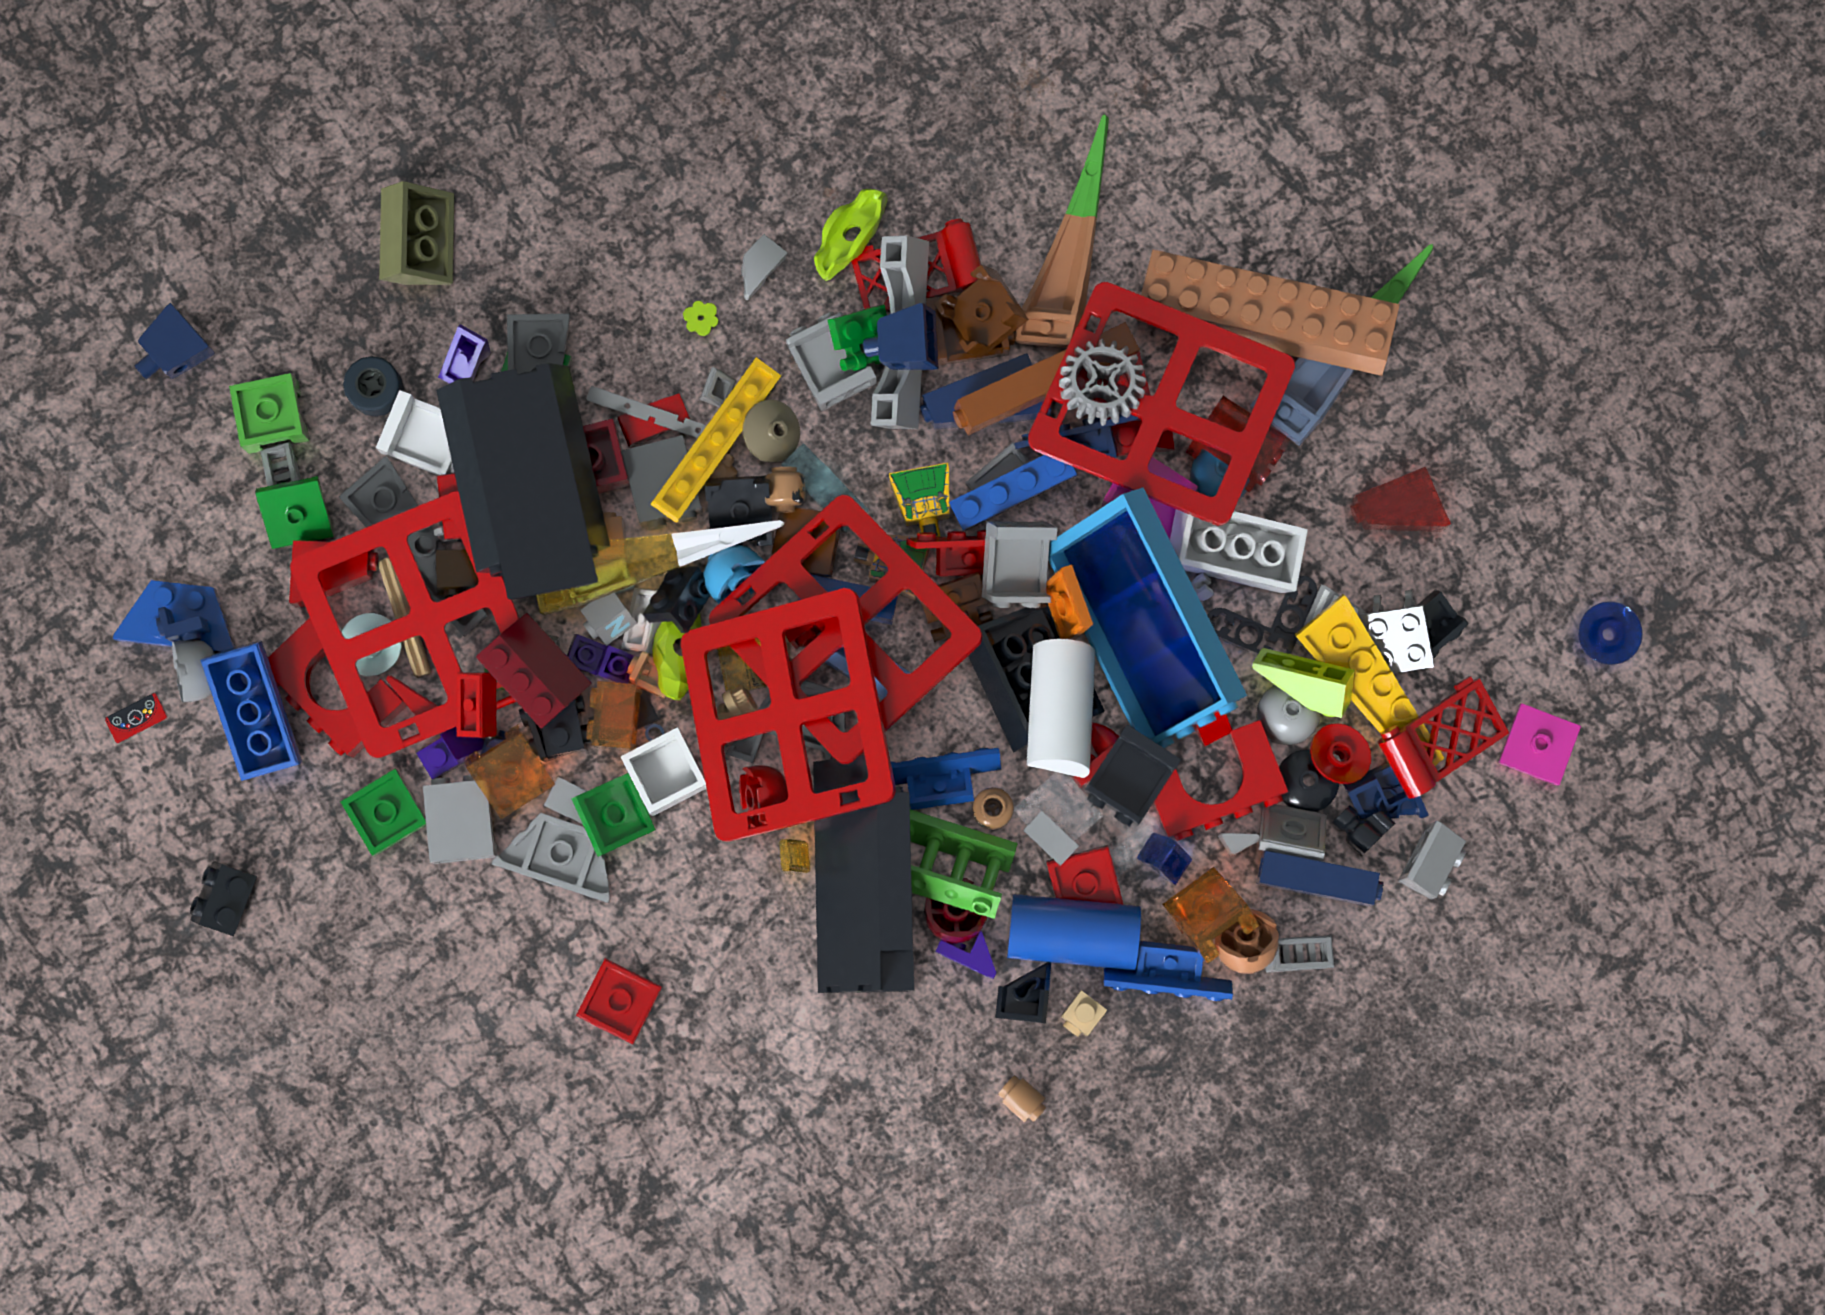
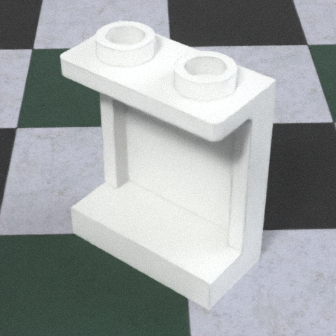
(416, 436)

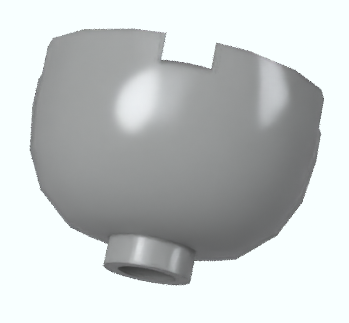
(190, 673)
(1285, 718)

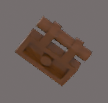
(966, 594)

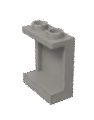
(820, 364)
(1017, 563)
(458, 821)

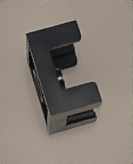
(739, 502)

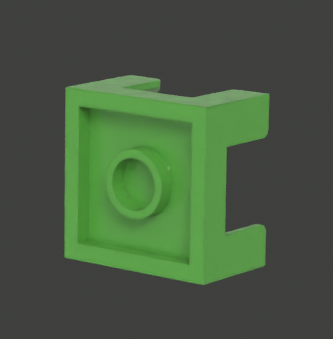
(268, 412)

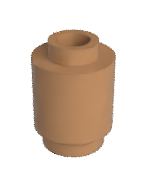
(1022, 1099)

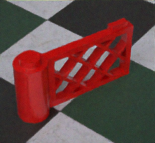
(958, 256)
(1408, 753)

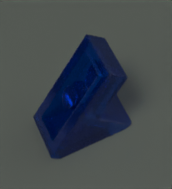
(1165, 857)

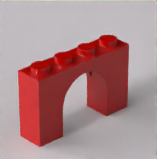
(293, 668)
(1259, 784)

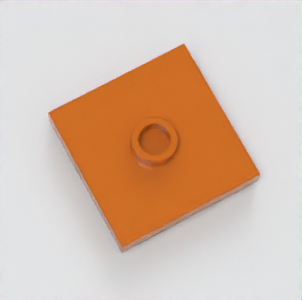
(1068, 604)

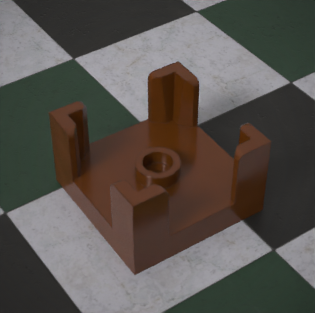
(983, 312)

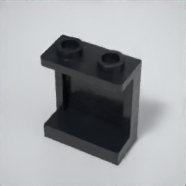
(1131, 776)

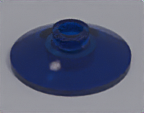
(1621, 622)

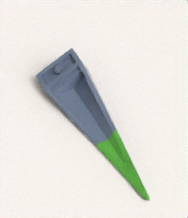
(1318, 384)

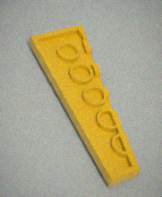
(1342, 640)

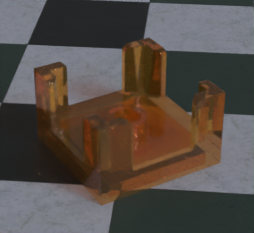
(509, 773)
(1207, 910)

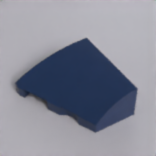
(1382, 791)

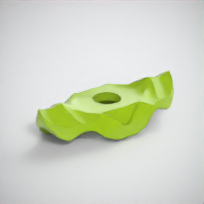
(835, 250)
(670, 666)

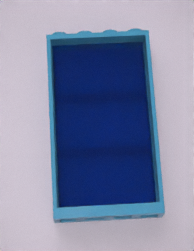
(1147, 621)

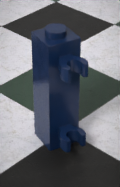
(1319, 878)

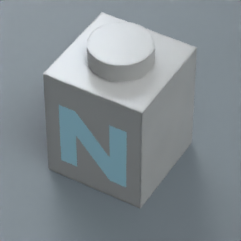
(607, 618)

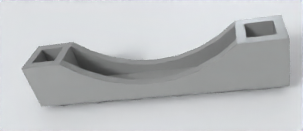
(905, 275)

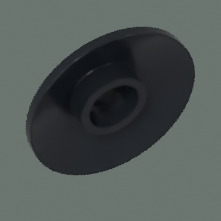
(1299, 795)

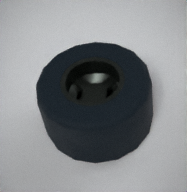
(364, 379)

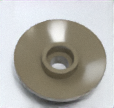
(760, 435)

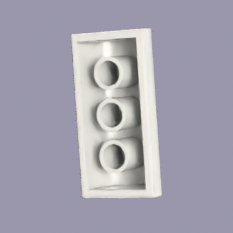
(1061, 706)

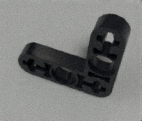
(1277, 630)

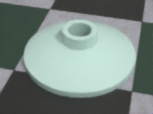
(377, 662)

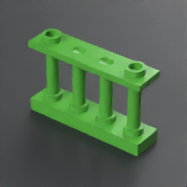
(966, 845)

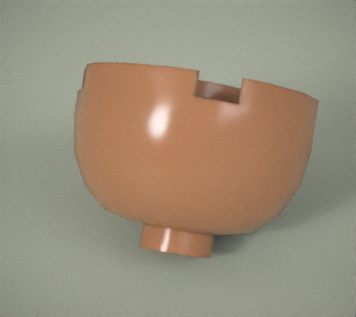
(1249, 951)

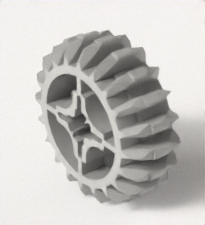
(1089, 361)

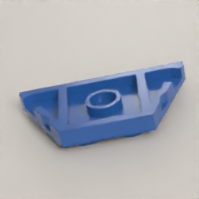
(185, 603)

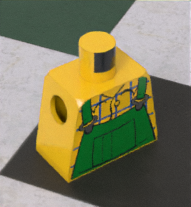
(923, 496)

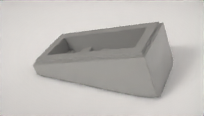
(276, 452)
(1326, 953)

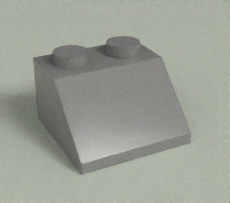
(1432, 861)

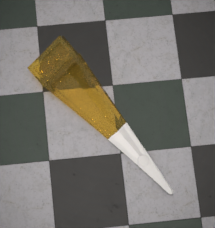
(645, 557)

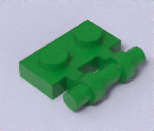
(851, 330)

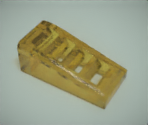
(794, 856)

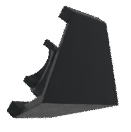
(1026, 997)

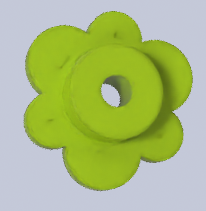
(699, 310)

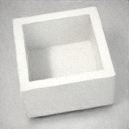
(664, 771)

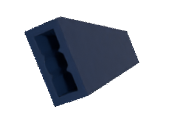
(940, 403)

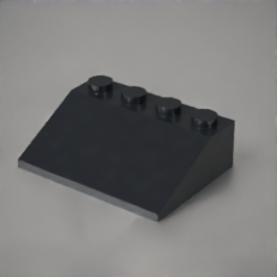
(1005, 667)

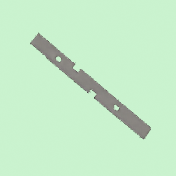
(643, 411)

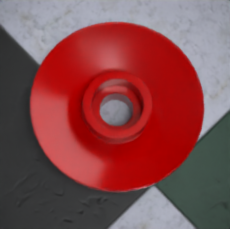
(1348, 745)

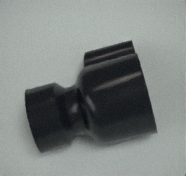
(1363, 833)

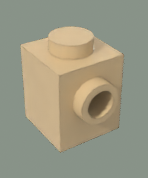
(1082, 1014)

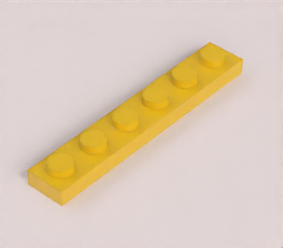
(714, 440)

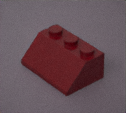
(533, 670)

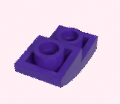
(600, 659)

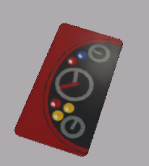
(135, 718)

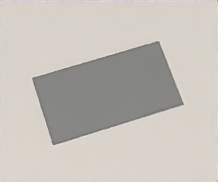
(1051, 838)

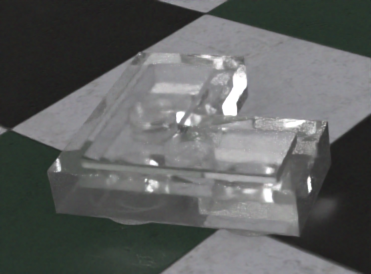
(1131, 841)

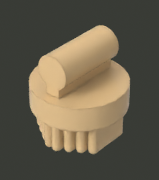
(736, 703)

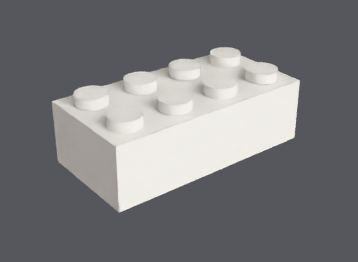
(1241, 551)

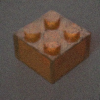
(614, 716)

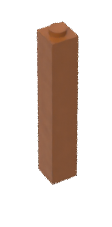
(1024, 387)

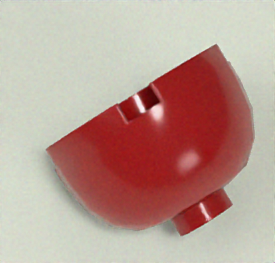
(761, 788)

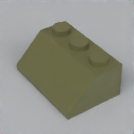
(416, 235)

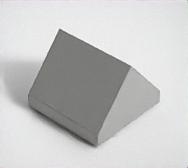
(717, 387)

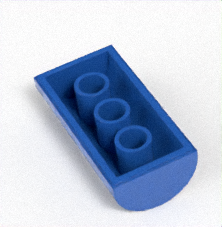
(251, 710)
(1074, 932)

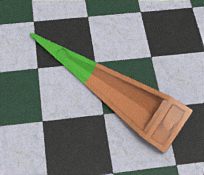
(1063, 281)

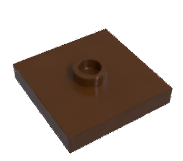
(823, 558)

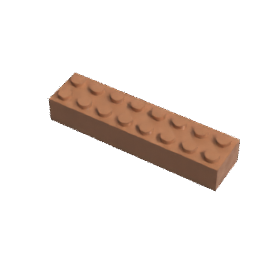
(1277, 311)

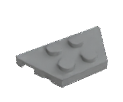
(559, 856)

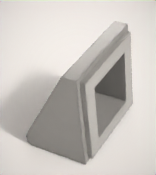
(1237, 842)

